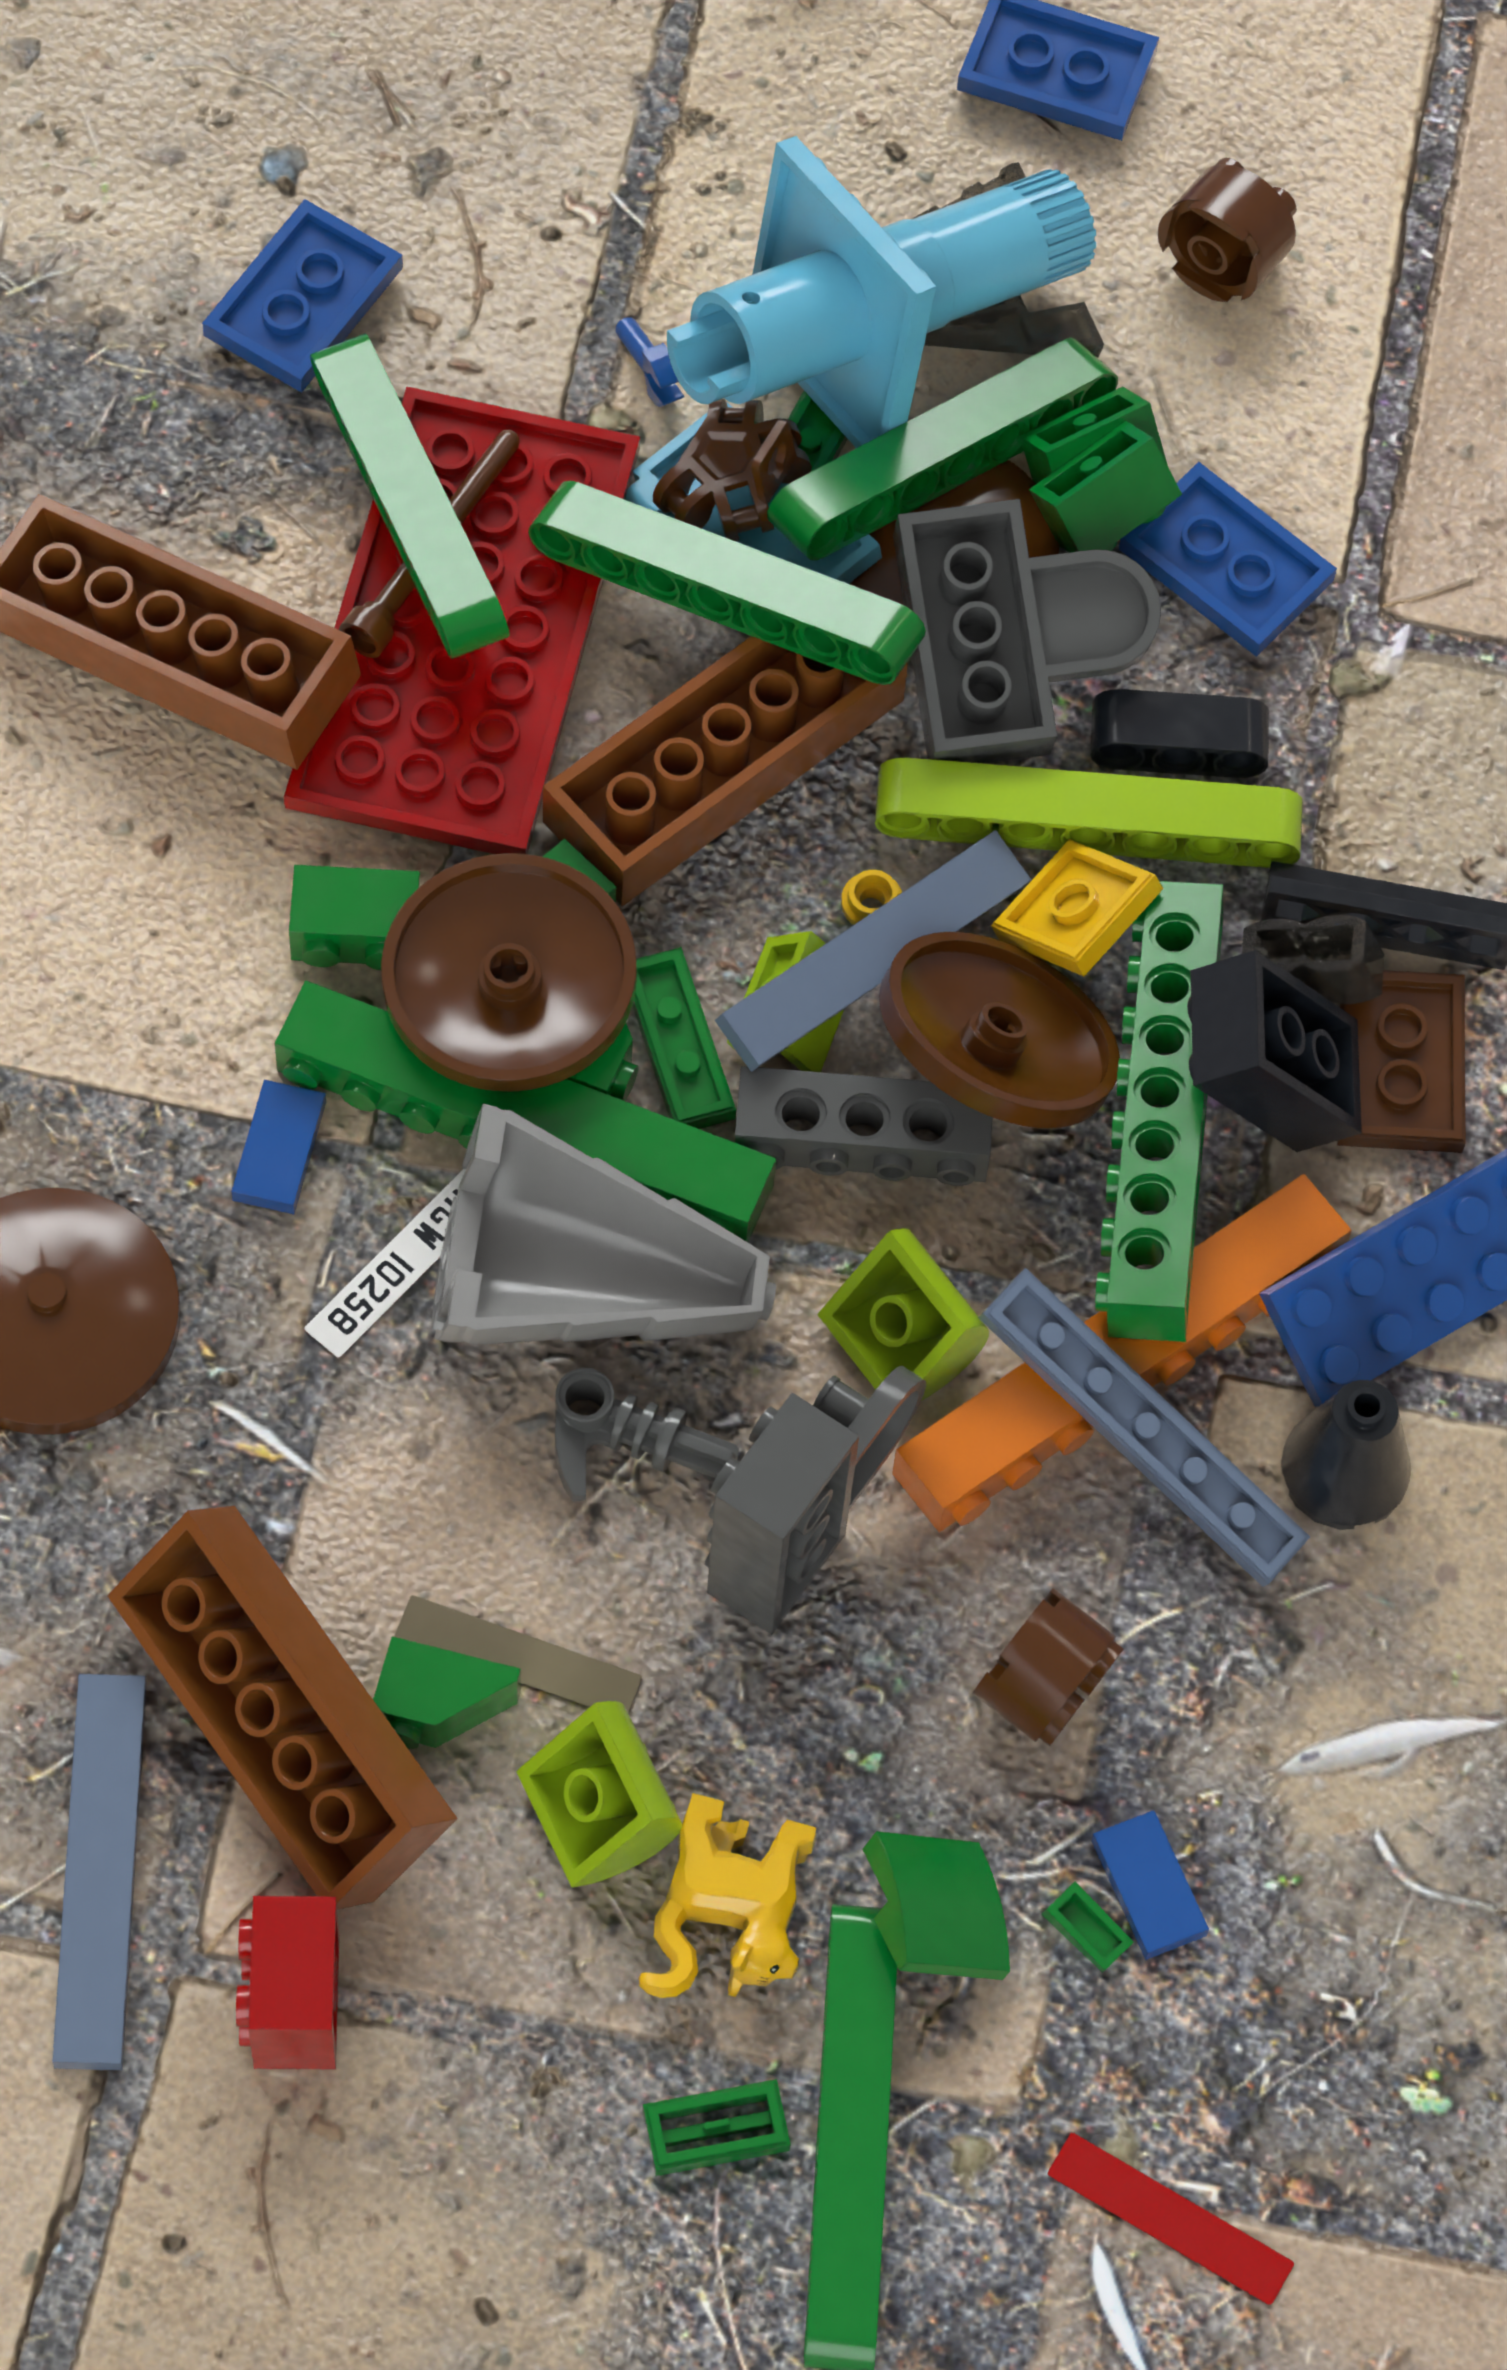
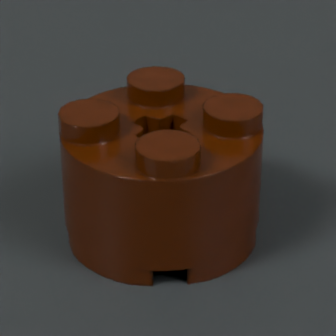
(1228, 231)
(1044, 1667)

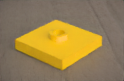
(1077, 907)

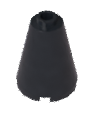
(1348, 1458)

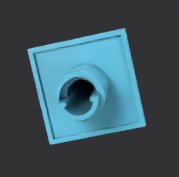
(853, 300)

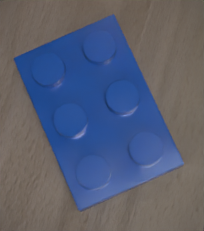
(1058, 64)
(302, 294)
(1229, 560)

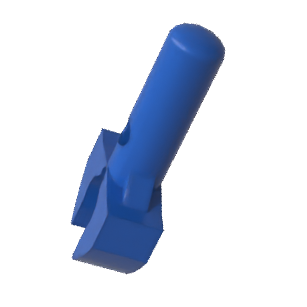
(652, 360)

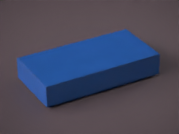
(278, 1147)
(1150, 1885)

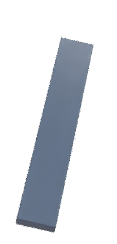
(862, 954)
(1144, 1427)
(100, 1873)

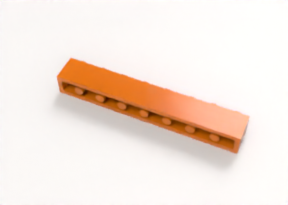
(1023, 1421)

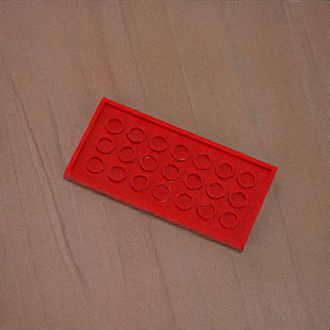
(470, 739)

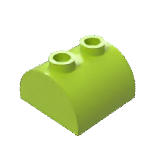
(904, 1314)
(599, 1796)

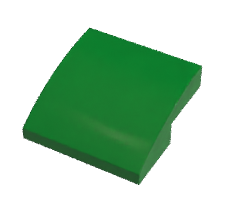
(939, 1906)

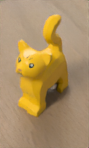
(733, 1892)

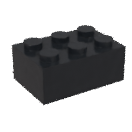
(1275, 1051)

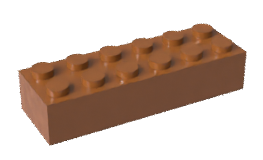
(172, 632)
(707, 759)
(281, 1707)

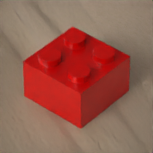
(294, 1981)

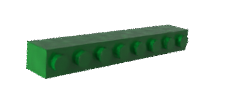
(360, 1056)

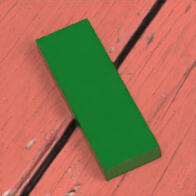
(680, 1042)

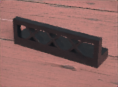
(1398, 914)

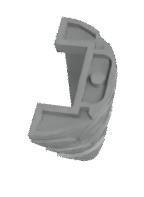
(581, 1251)

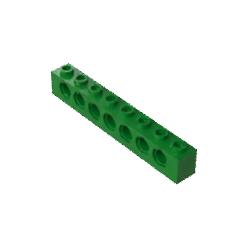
(1156, 1300)

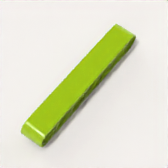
(1095, 809)

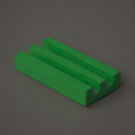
(721, 2153)

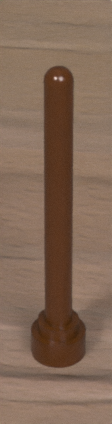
(373, 622)

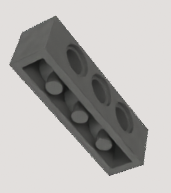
(841, 1100)

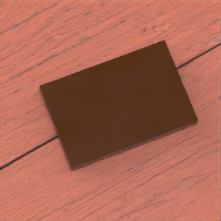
(1412, 1063)

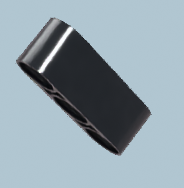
(1180, 733)

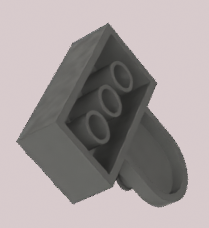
(1010, 627)
(793, 1491)

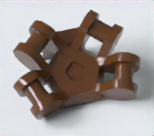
(728, 453)

